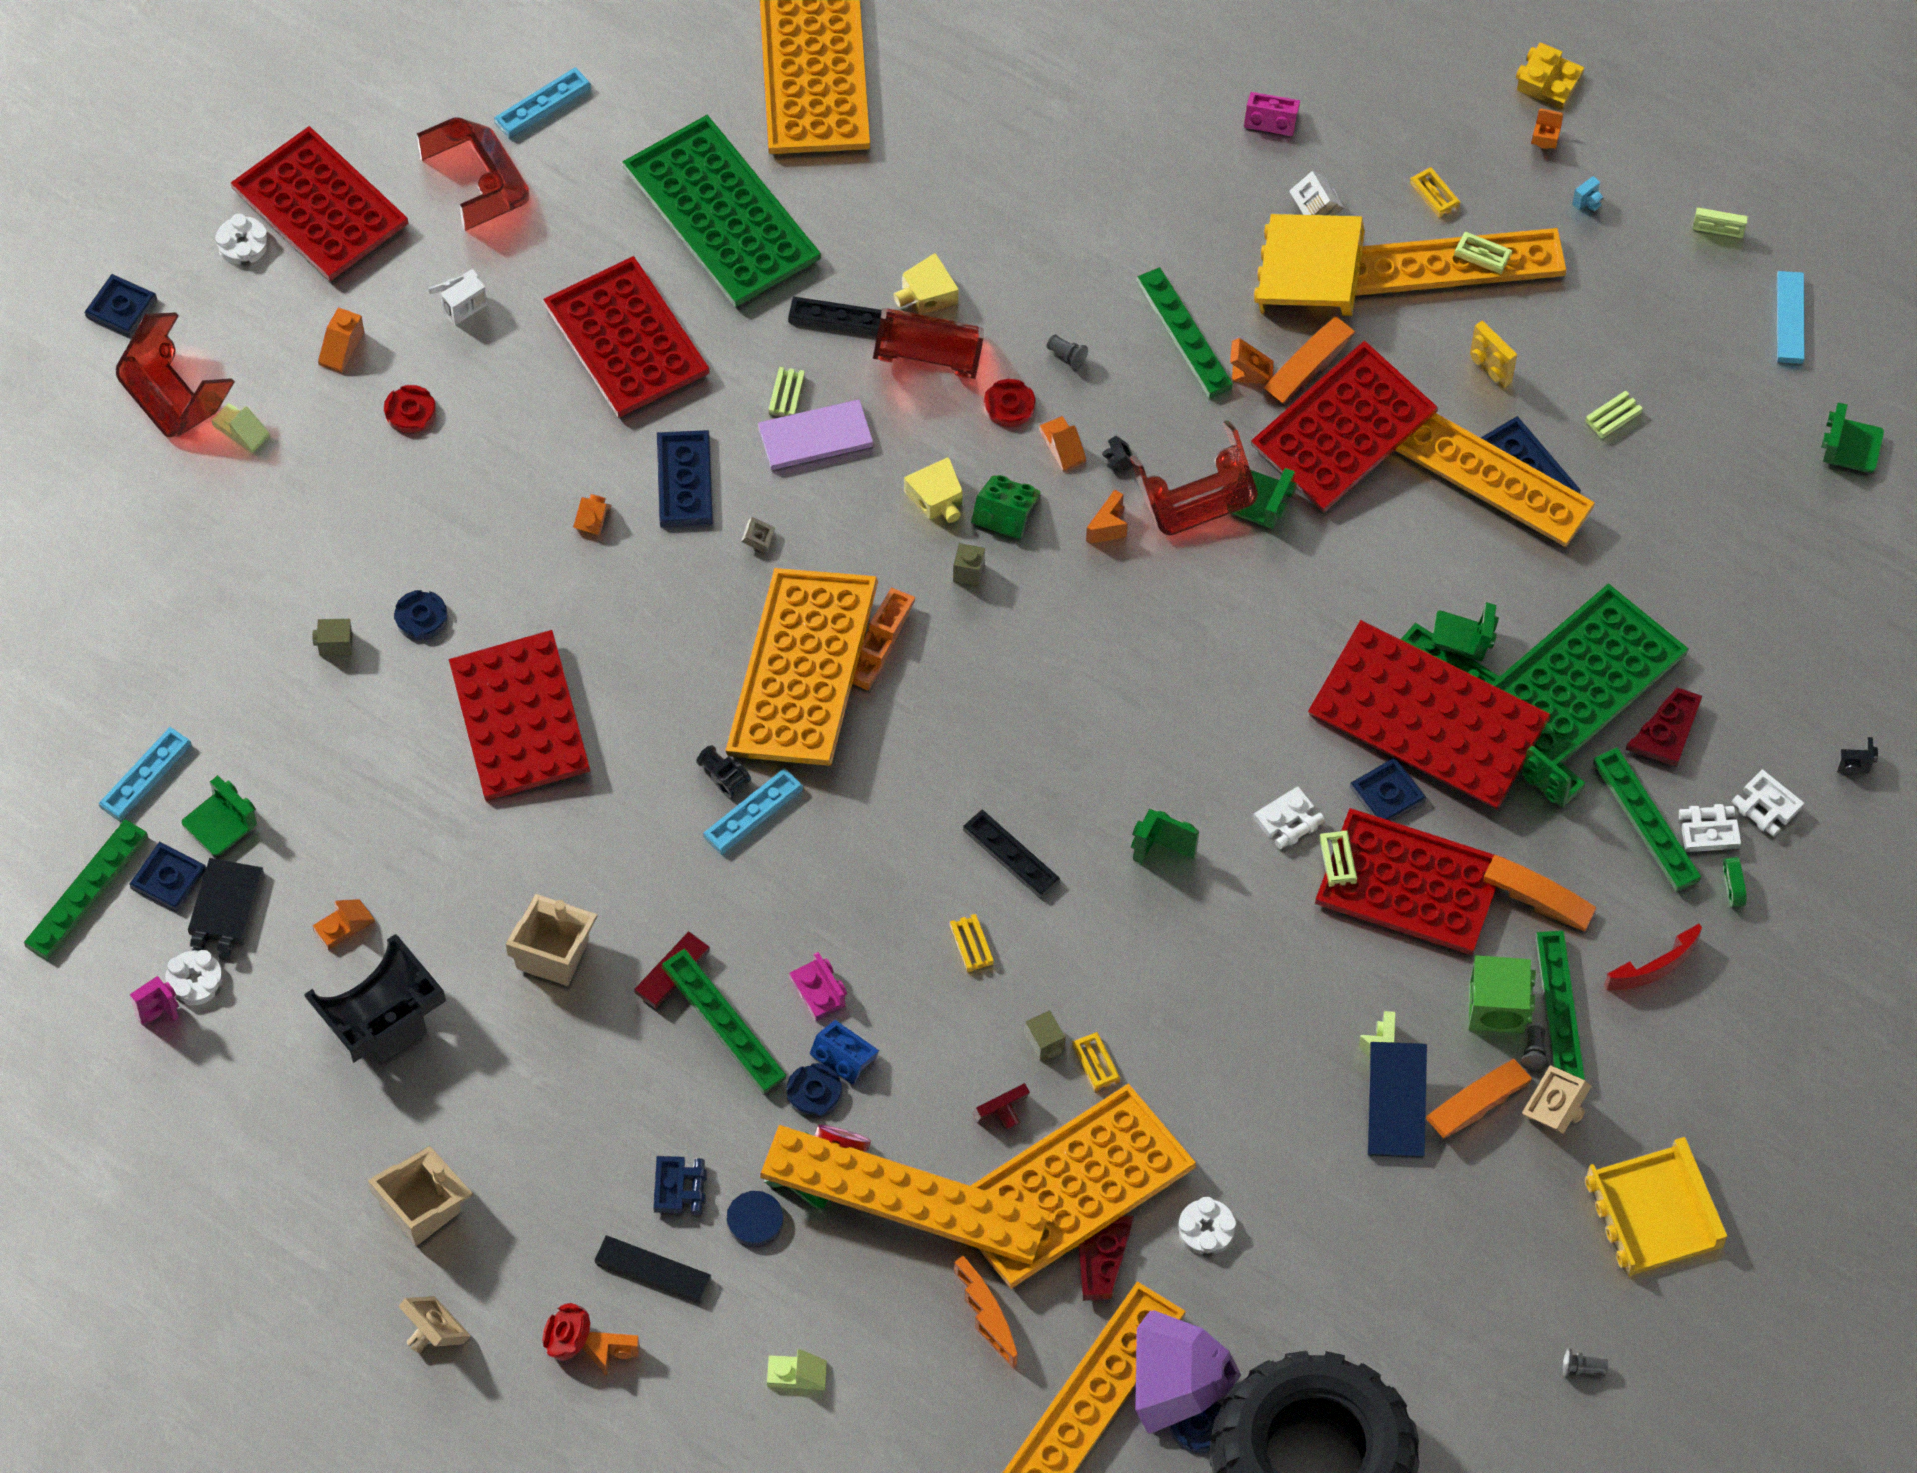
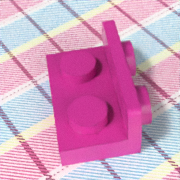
(1271, 113)
(818, 987)
(152, 999)

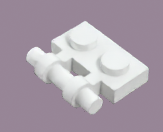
(1771, 796)
(1284, 812)
(1709, 835)

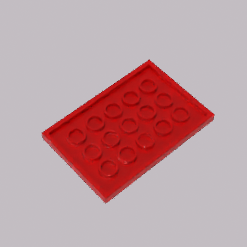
(319, 203)
(626, 336)
(1344, 425)
(519, 715)
(1412, 882)

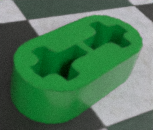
(1734, 882)

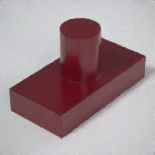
(1003, 1107)

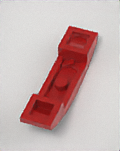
(1628, 977)

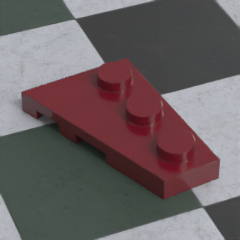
(1668, 729)
(1102, 1259)

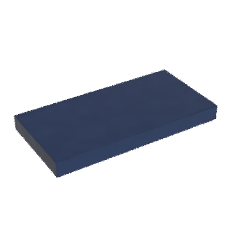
(1522, 444)
(684, 478)
(1397, 1099)

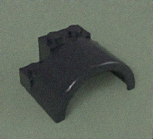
(384, 1009)

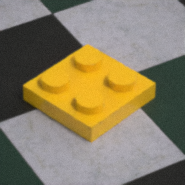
(1493, 354)

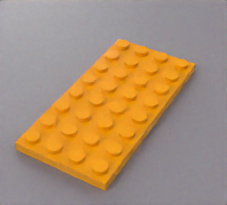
(814, 76)
(802, 666)
(1088, 1176)

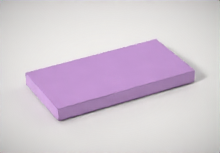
(815, 434)

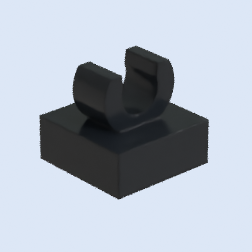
(1121, 453)

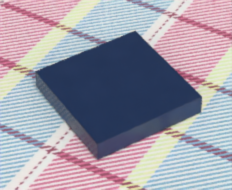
(120, 305)
(1388, 791)
(168, 876)

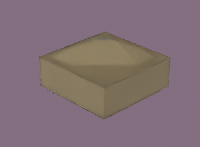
(758, 534)

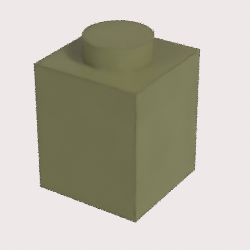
(969, 564)
(333, 637)
(1045, 1035)

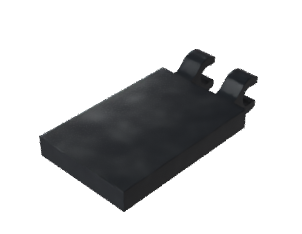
(224, 905)

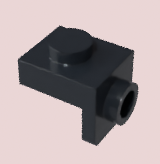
(1858, 761)

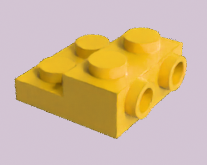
(1548, 75)

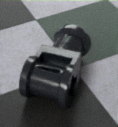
(724, 772)

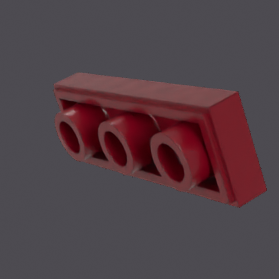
(657, 984)

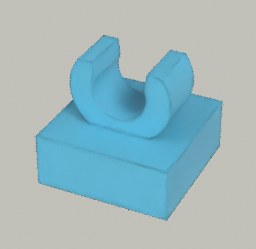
(1588, 195)

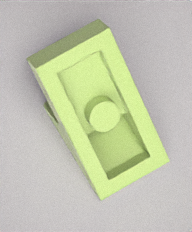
(241, 426)
(1384, 1033)
(800, 1372)

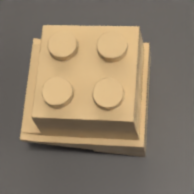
(550, 939)
(419, 1194)

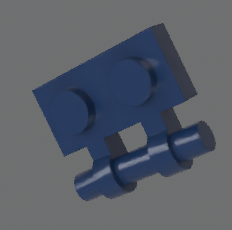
(669, 1185)

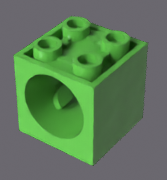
(1501, 994)

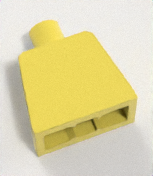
(927, 287)
(936, 490)

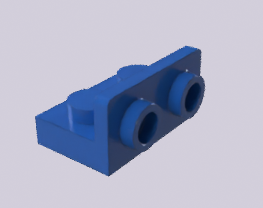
(843, 1051)

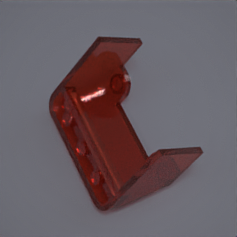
(500, 187)
(929, 341)
(157, 387)
(1202, 499)

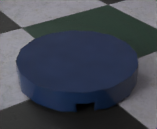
(420, 615)
(814, 1090)
(754, 1218)
(1196, 1432)

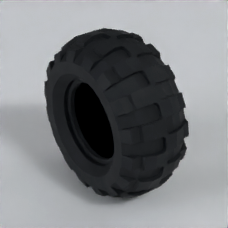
(1319, 1389)

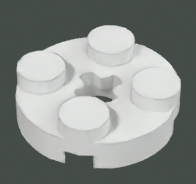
(239, 227)
(194, 962)
(1206, 1211)

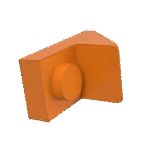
(1249, 363)
(1063, 442)
(1106, 523)
(346, 921)
(602, 1345)

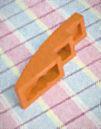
(1309, 359)
(881, 636)
(1542, 893)
(1478, 1098)
(990, 1319)

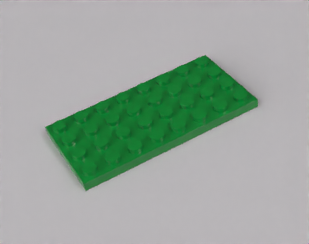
(721, 210)
(1591, 670)

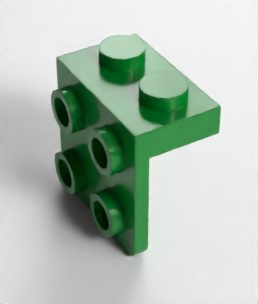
(1851, 442)
(1271, 498)
(1004, 505)
(1465, 635)
(1556, 782)
(221, 818)
(1165, 831)

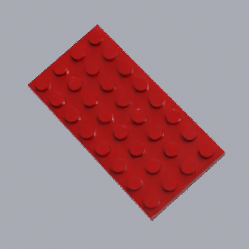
(1429, 714)

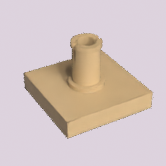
(1557, 1100)
(433, 1323)

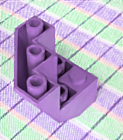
(1178, 1371)

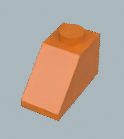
(341, 339)

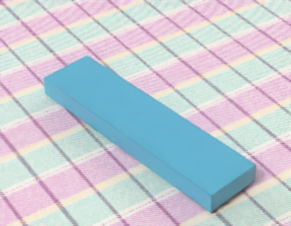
(542, 102)
(1790, 317)
(145, 774)
(752, 811)

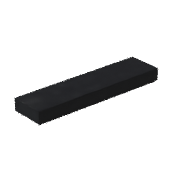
(834, 316)
(1011, 854)
(653, 1269)

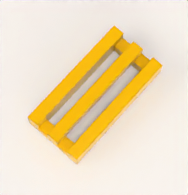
(1439, 209)
(964, 923)
(1104, 1081)

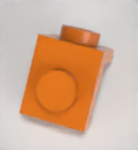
(1547, 129)
(591, 514)

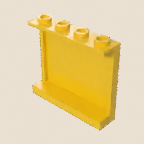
(1310, 261)
(1656, 1208)

